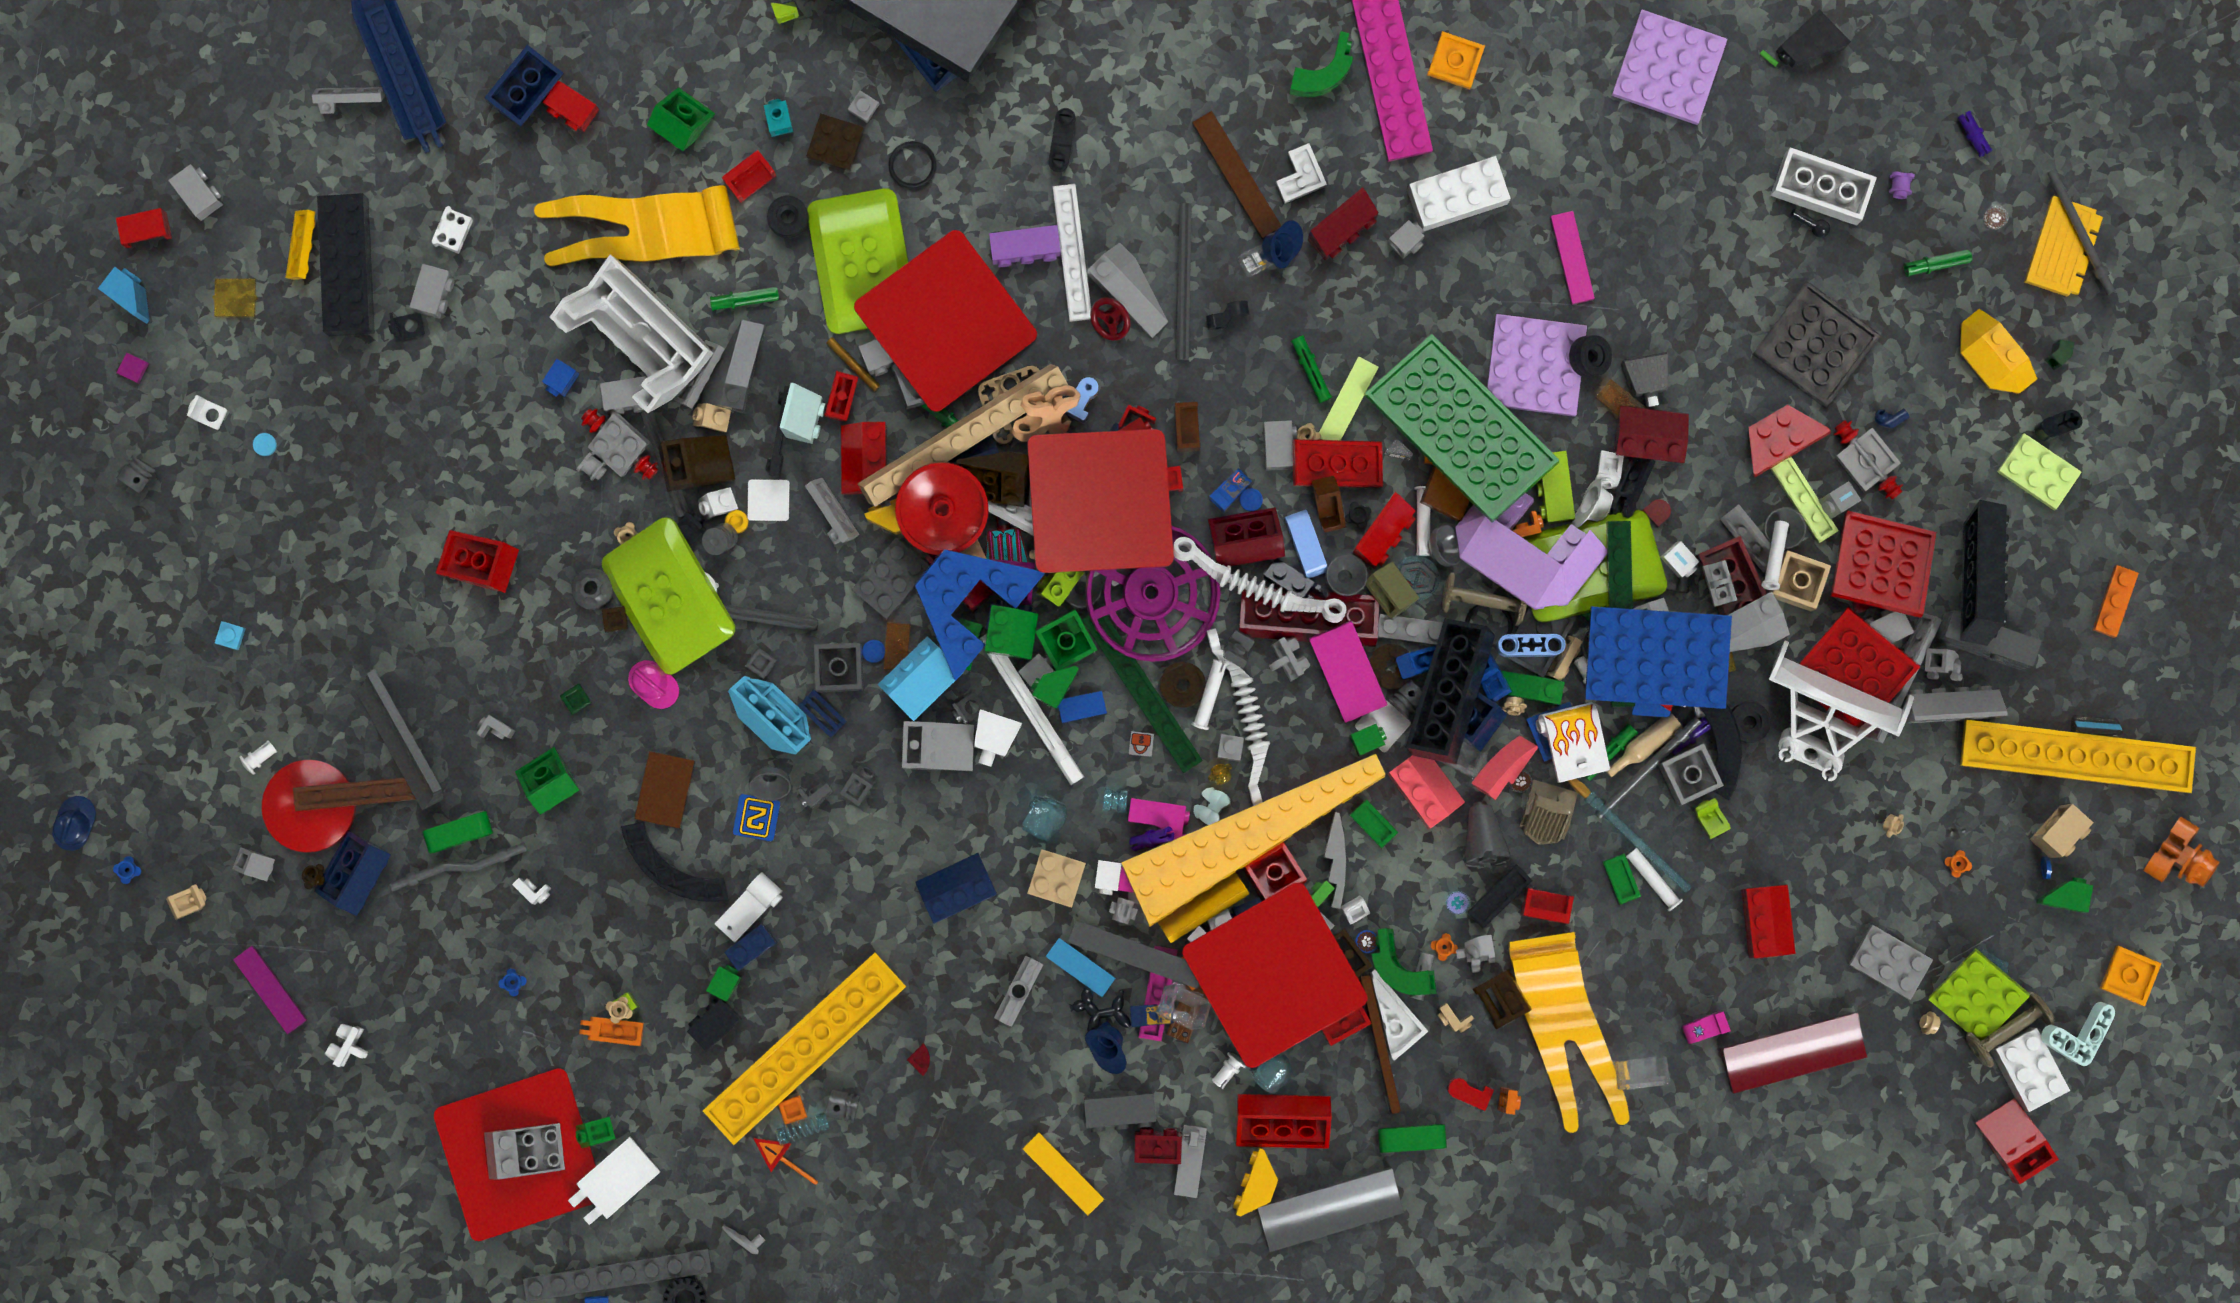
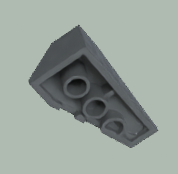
(734, 373)

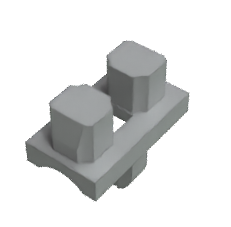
(1716, 572)
(1284, 651)

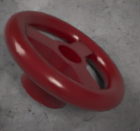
(1111, 317)

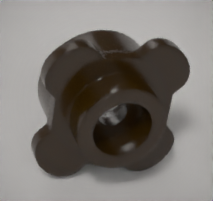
(309, 873)

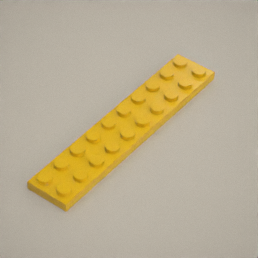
(2078, 756)
(804, 1048)

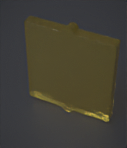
(235, 298)

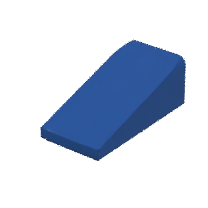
(1415, 662)
(1082, 707)

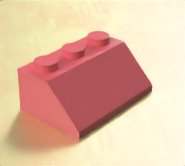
(1426, 789)

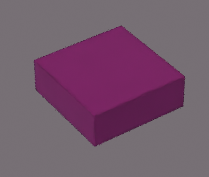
(132, 368)

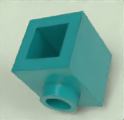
(778, 117)

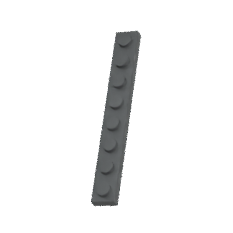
(617, 1275)

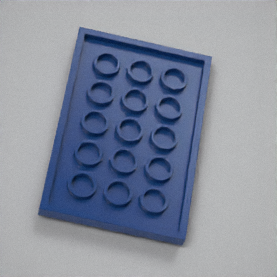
(1658, 657)

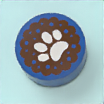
(1366, 941)

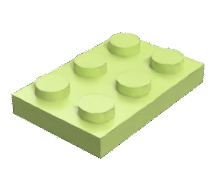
(2039, 471)

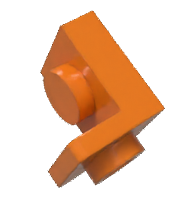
(1536, 524)

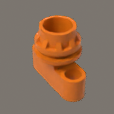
(2176, 852)

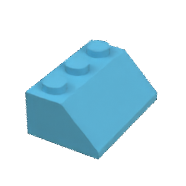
(918, 679)

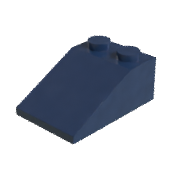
(1483, 722)

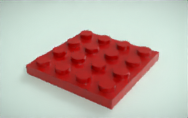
(1883, 564)
(1861, 659)

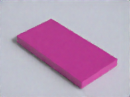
(1348, 671)

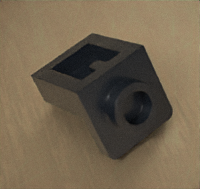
(691, 527)

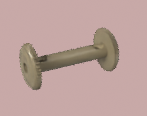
(1482, 599)
(1982, 1048)

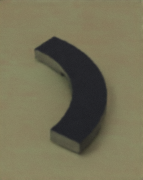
(1728, 748)
(666, 875)

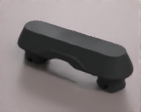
(1062, 140)

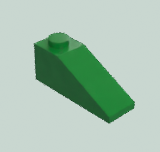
(1534, 688)

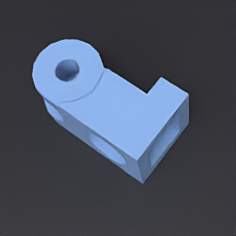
(1088, 390)

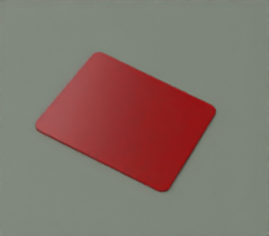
(945, 320)
(1100, 501)
(1274, 975)
(514, 1202)

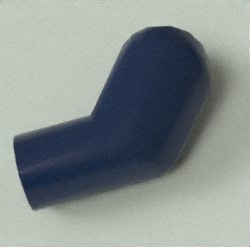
(1890, 421)

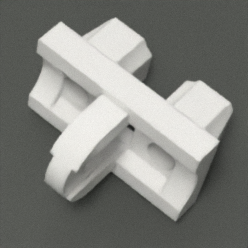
(341, 1055)

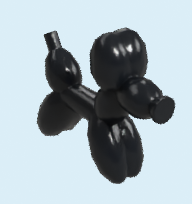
(1096, 1014)

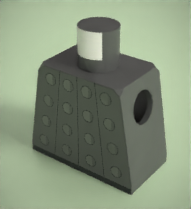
(1647, 376)

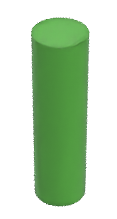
(1769, 58)

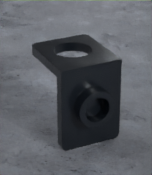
(397, 326)

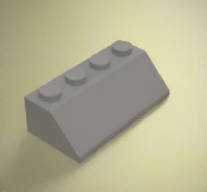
(1956, 705)

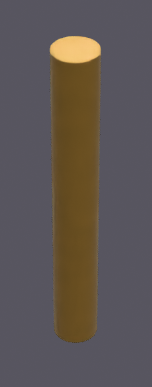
(853, 364)

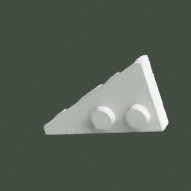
(1399, 1022)

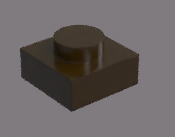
(615, 619)

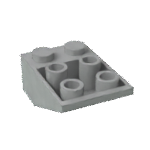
(937, 746)
(524, 1151)

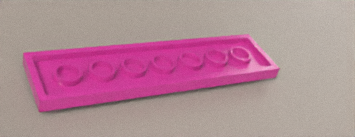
(1392, 78)

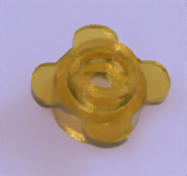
(1220, 773)

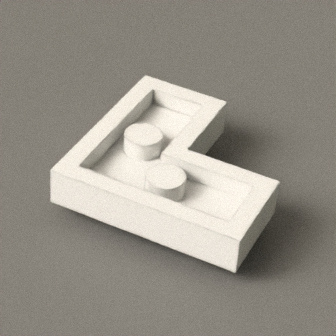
(1307, 176)

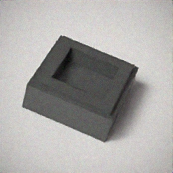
(761, 663)

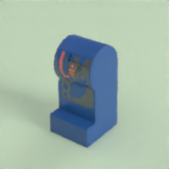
(1230, 490)

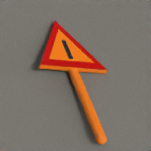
(773, 1153)

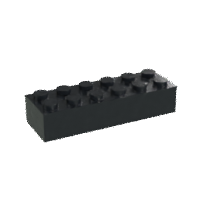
(345, 264)
(1984, 573)
(1450, 691)

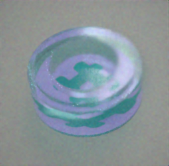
(1457, 902)

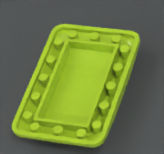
(854, 248)
(1647, 568)
(668, 596)

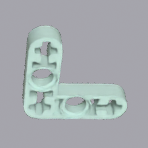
(2082, 1042)

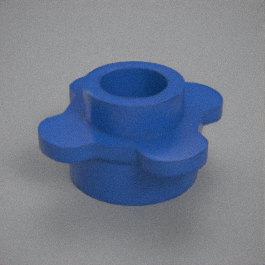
(125, 876)
(506, 982)

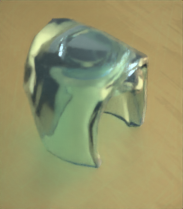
(1045, 817)
(1273, 1073)

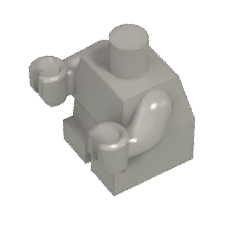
(1942, 661)
(1476, 951)

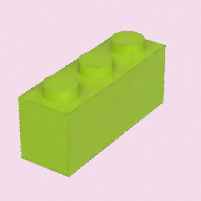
(1556, 493)

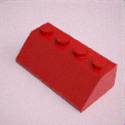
(1283, 1121)

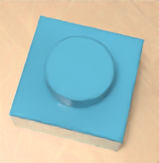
(230, 635)

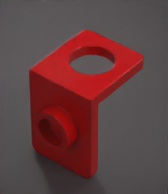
(1139, 411)

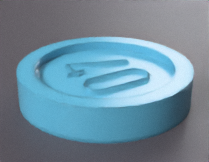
(264, 444)

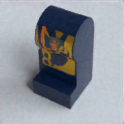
(1145, 1016)

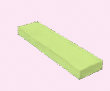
(1348, 400)
(1804, 499)

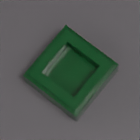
(575, 699)

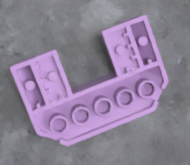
(1522, 567)

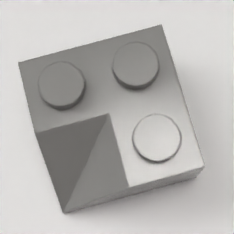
(1690, 774)

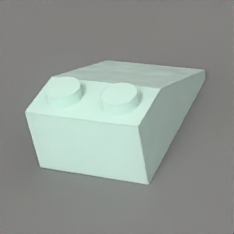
(802, 414)

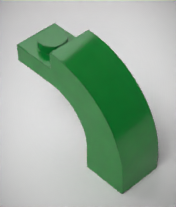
(1319, 82)
(1394, 973)

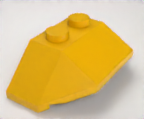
(1995, 354)

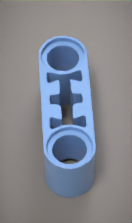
(1306, 544)
(1535, 639)

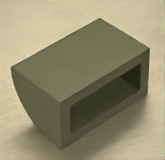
(1391, 590)

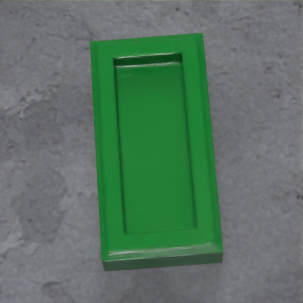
(1373, 823)
(1621, 879)

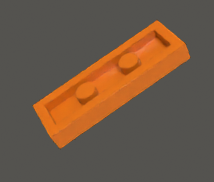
(2115, 601)
(1509, 1101)

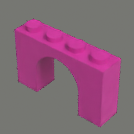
(1157, 815)

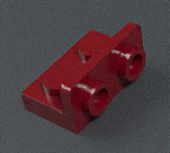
(1158, 1146)

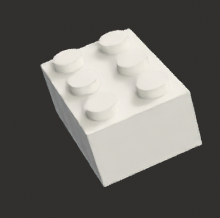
(2029, 1069)

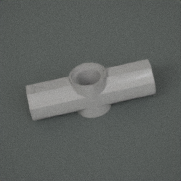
(1012, 1005)

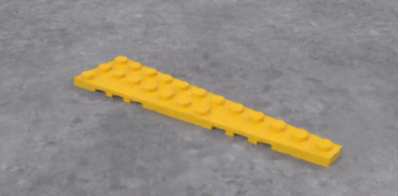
(1196, 862)

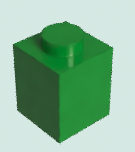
(1368, 739)
(724, 982)

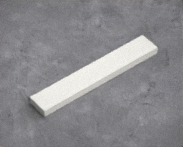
(1072, 252)

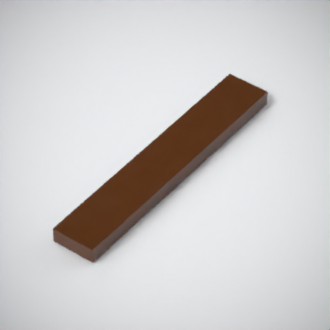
(1236, 174)
(352, 794)
(1380, 1045)

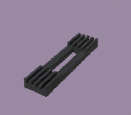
(775, 464)

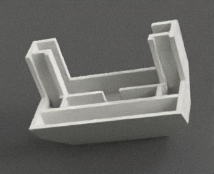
(640, 327)

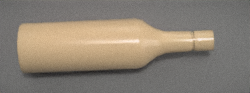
(1647, 743)

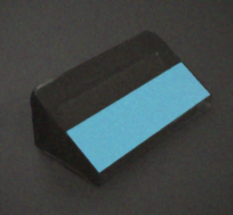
(2096, 725)

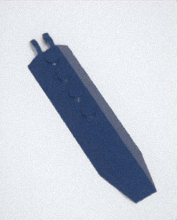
(399, 69)

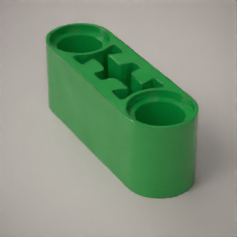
(457, 832)
(1412, 1138)

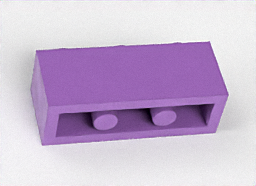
(1025, 245)

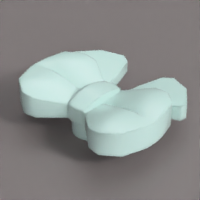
(1218, 801)

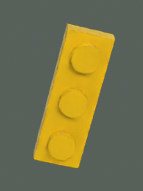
(300, 244)

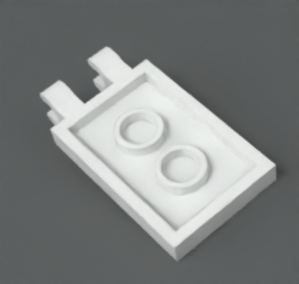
(615, 1180)

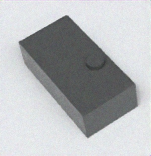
(2007, 648)

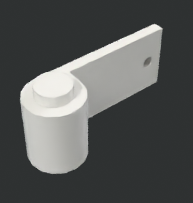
(749, 907)

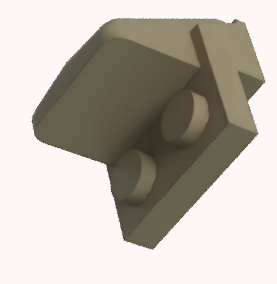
(1547, 813)

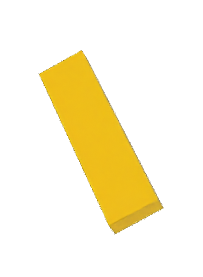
(1063, 1173)

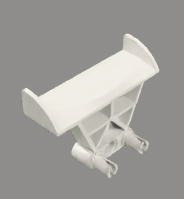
(1839, 696)

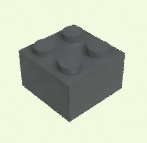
(838, 667)

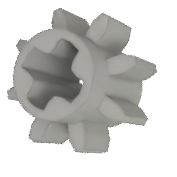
(1123, 910)

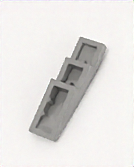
(1336, 852)

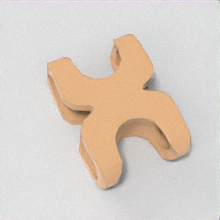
(1046, 412)

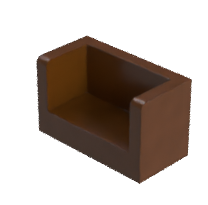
(1187, 426)
(1328, 504)

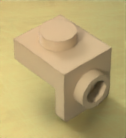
(711, 417)
(187, 901)
(1449, 1018)

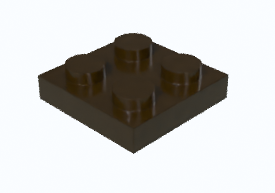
(835, 142)

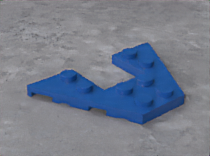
(946, 586)

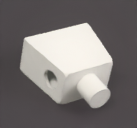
(994, 735)

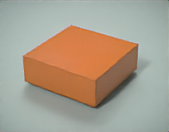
(792, 1109)

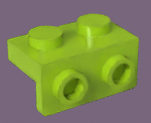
(1058, 585)

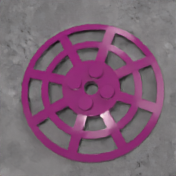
(1155, 608)

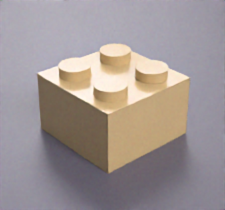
(1801, 581)
(2062, 831)
(1056, 878)

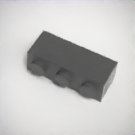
(1120, 1111)

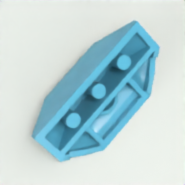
(770, 714)

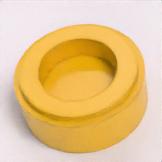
(738, 520)

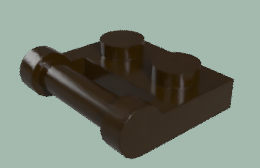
(1509, 996)

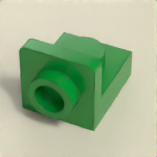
(595, 1132)

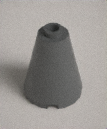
(1484, 837)

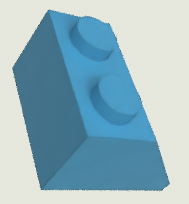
(127, 292)

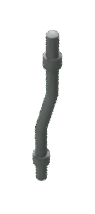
(414, 878)

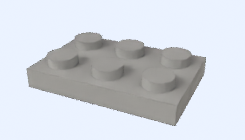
(1890, 962)

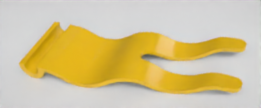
(657, 224)
(1554, 987)

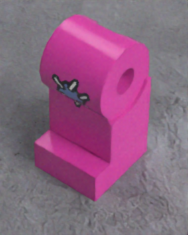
(1706, 1027)

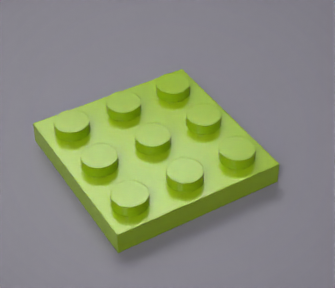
(1979, 995)

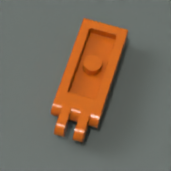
(606, 1031)

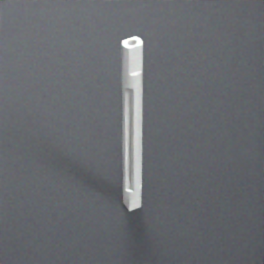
(1036, 716)

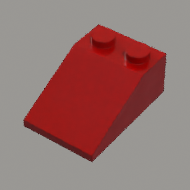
(477, 561)

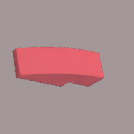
(1504, 767)

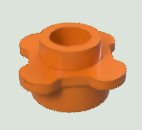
(1964, 866)
(1450, 947)

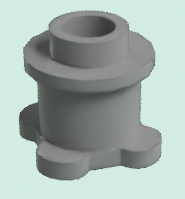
(592, 466)

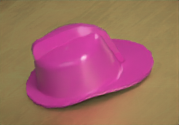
(653, 685)

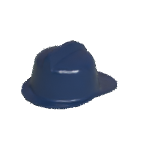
(1283, 244)
(74, 823)
(1107, 1048)

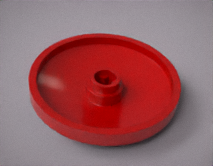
(941, 508)
(309, 828)

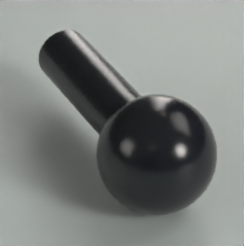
(1819, 228)

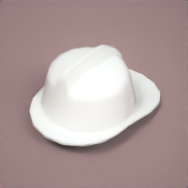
(1594, 505)

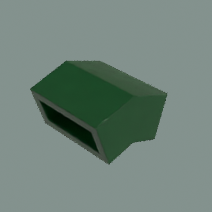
(2060, 353)

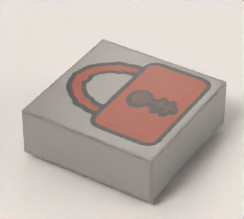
(1141, 744)

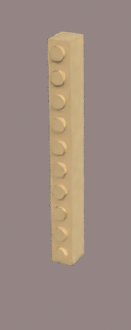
(960, 435)

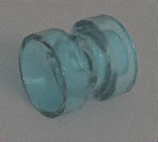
(1115, 800)

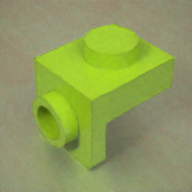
(1711, 818)

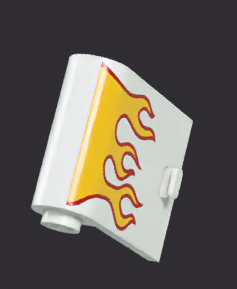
(1573, 739)

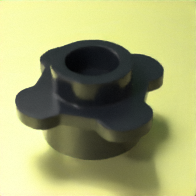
(1356, 508)

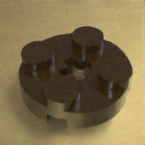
(1378, 661)
(1178, 697)

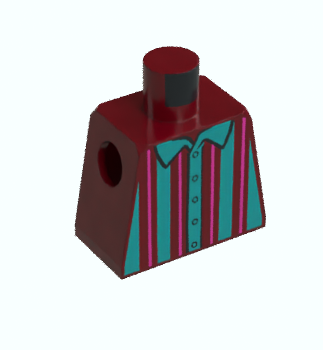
(1005, 543)

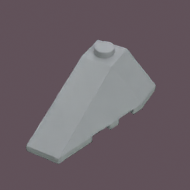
(1124, 281)
(1758, 624)

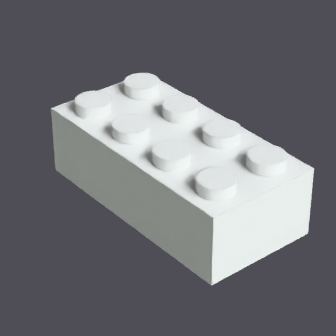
(1823, 186)
(1458, 194)

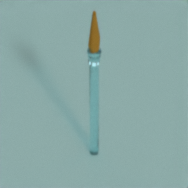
(1595, 802)

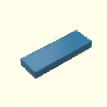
(1080, 967)

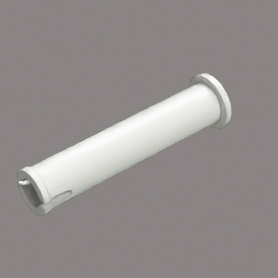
(1423, 525)
(1775, 556)
(1210, 694)
(1654, 879)

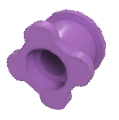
(1901, 184)

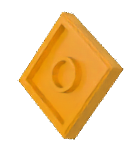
(1456, 60)
(2130, 975)

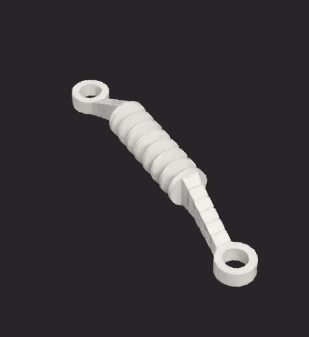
(1223, 574)
(1259, 747)

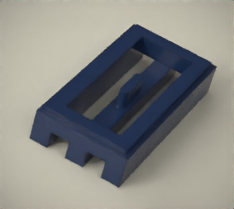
(807, 699)

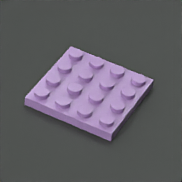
(1669, 67)
(1533, 365)

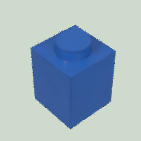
(560, 378)

